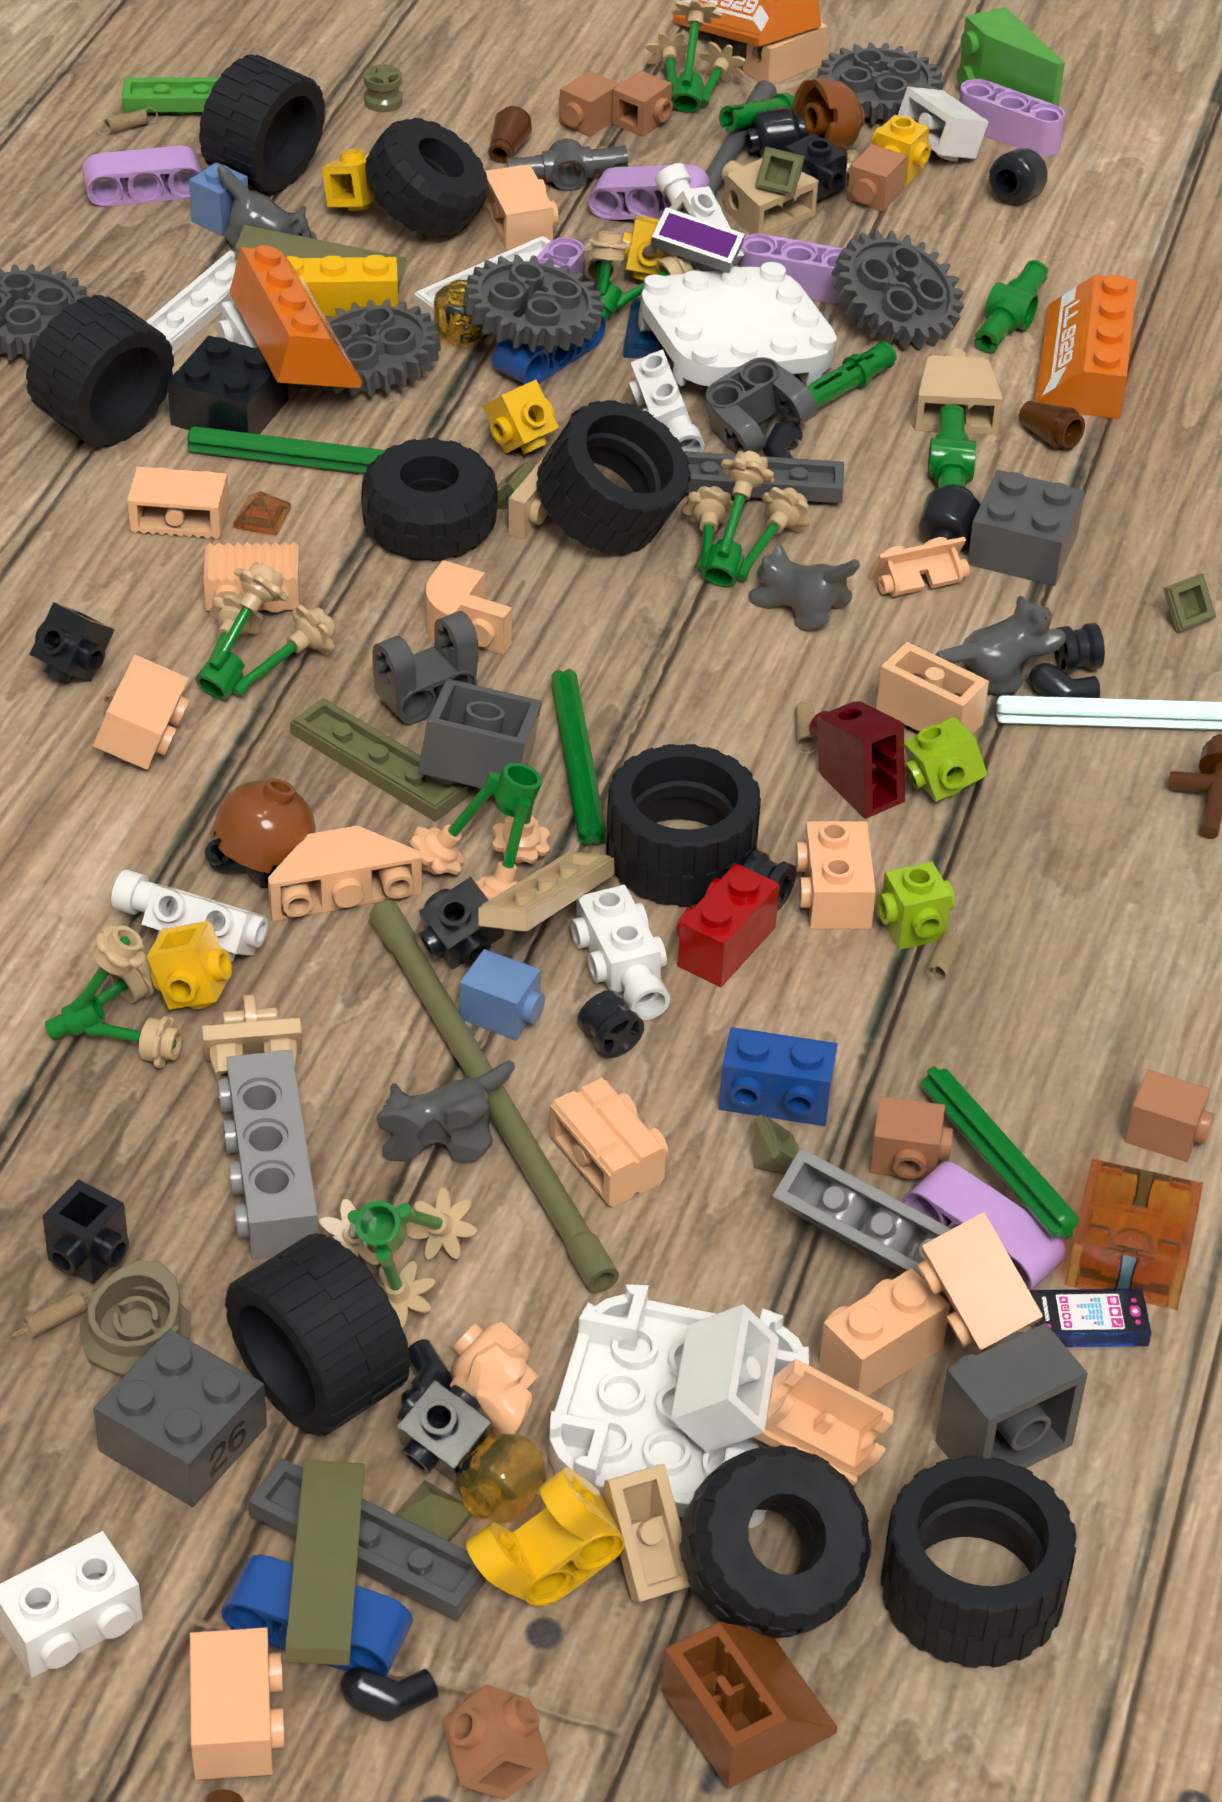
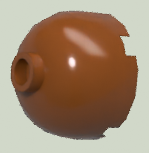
(830, 111)
(262, 823)

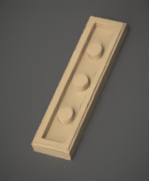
(546, 891)

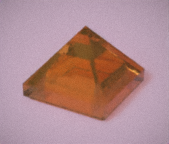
(262, 514)

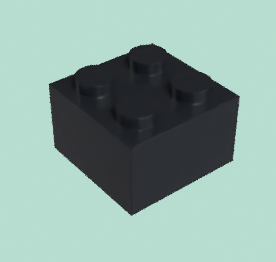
(225, 389)

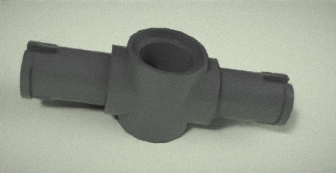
(584, 160)

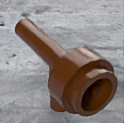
(1207, 781)

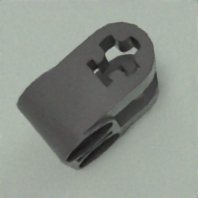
(751, 396)
(414, 681)

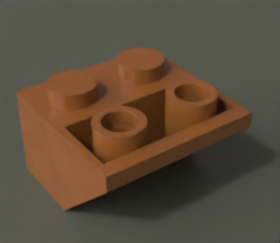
(742, 1700)

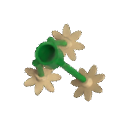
(688, 87)
(382, 1229)

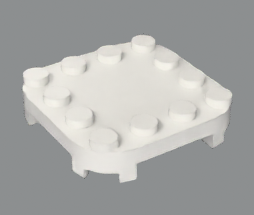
(725, 319)
(623, 1392)

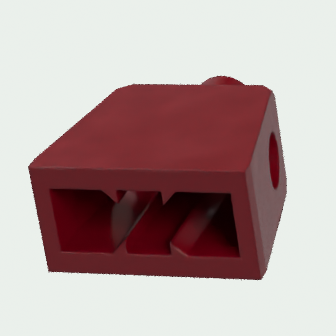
(862, 756)

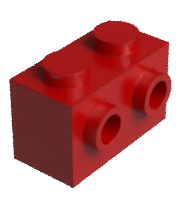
(727, 924)

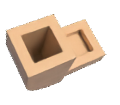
(463, 589)

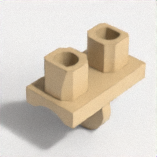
(249, 1033)

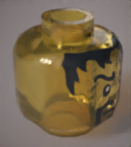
(451, 318)
(501, 1477)

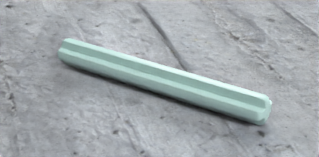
(1109, 712)

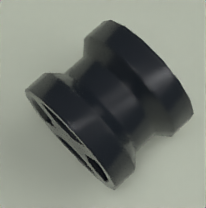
(1081, 648)
(782, 873)
(610, 1024)

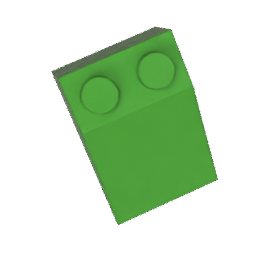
(1010, 55)

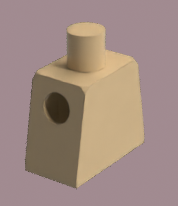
(764, 210)
(959, 382)

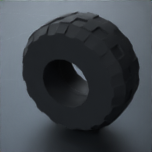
(426, 177)
(429, 499)
(825, 1516)

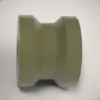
(382, 88)

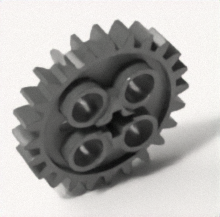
(880, 76)
(897, 289)
(29, 303)
(533, 303)
(386, 344)

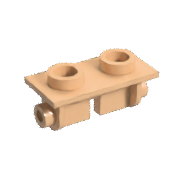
(901, 568)

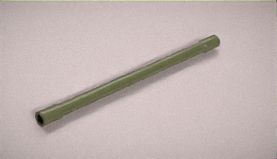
(582, 1245)

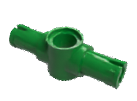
(1011, 306)
(951, 451)

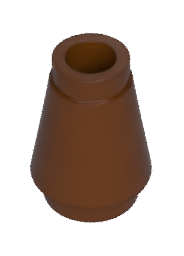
(509, 132)
(1055, 424)

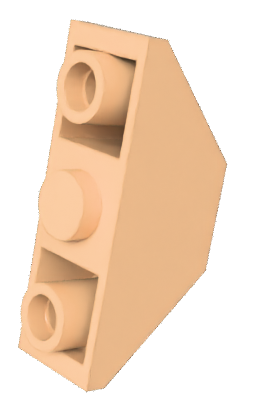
(341, 872)

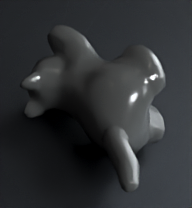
(259, 211)
(805, 588)
(1002, 648)
(447, 1116)

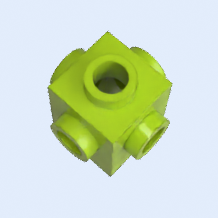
(944, 759)
(915, 905)

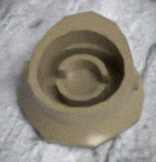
(131, 1315)

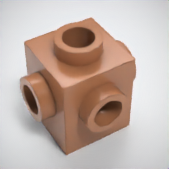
(495, 1742)

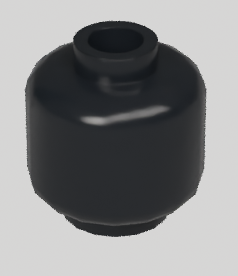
(775, 130)
(1018, 176)
(948, 514)

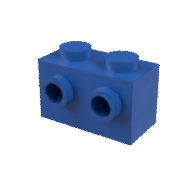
(777, 1076)

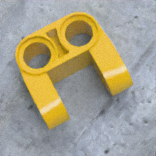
(555, 1547)

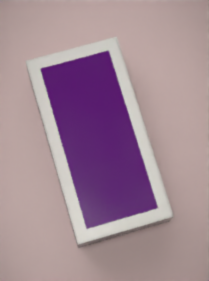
(697, 240)

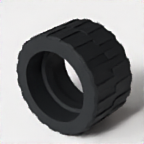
(262, 122)
(99, 370)
(635, 449)
(686, 785)
(318, 1334)
(991, 1503)

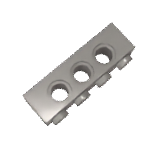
(271, 1152)
(857, 1212)

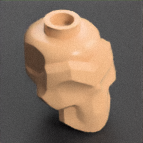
(495, 1374)

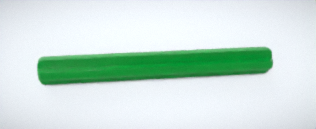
(281, 450)
(578, 758)
(1001, 1154)

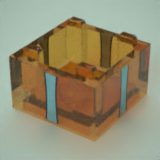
(1134, 1232)

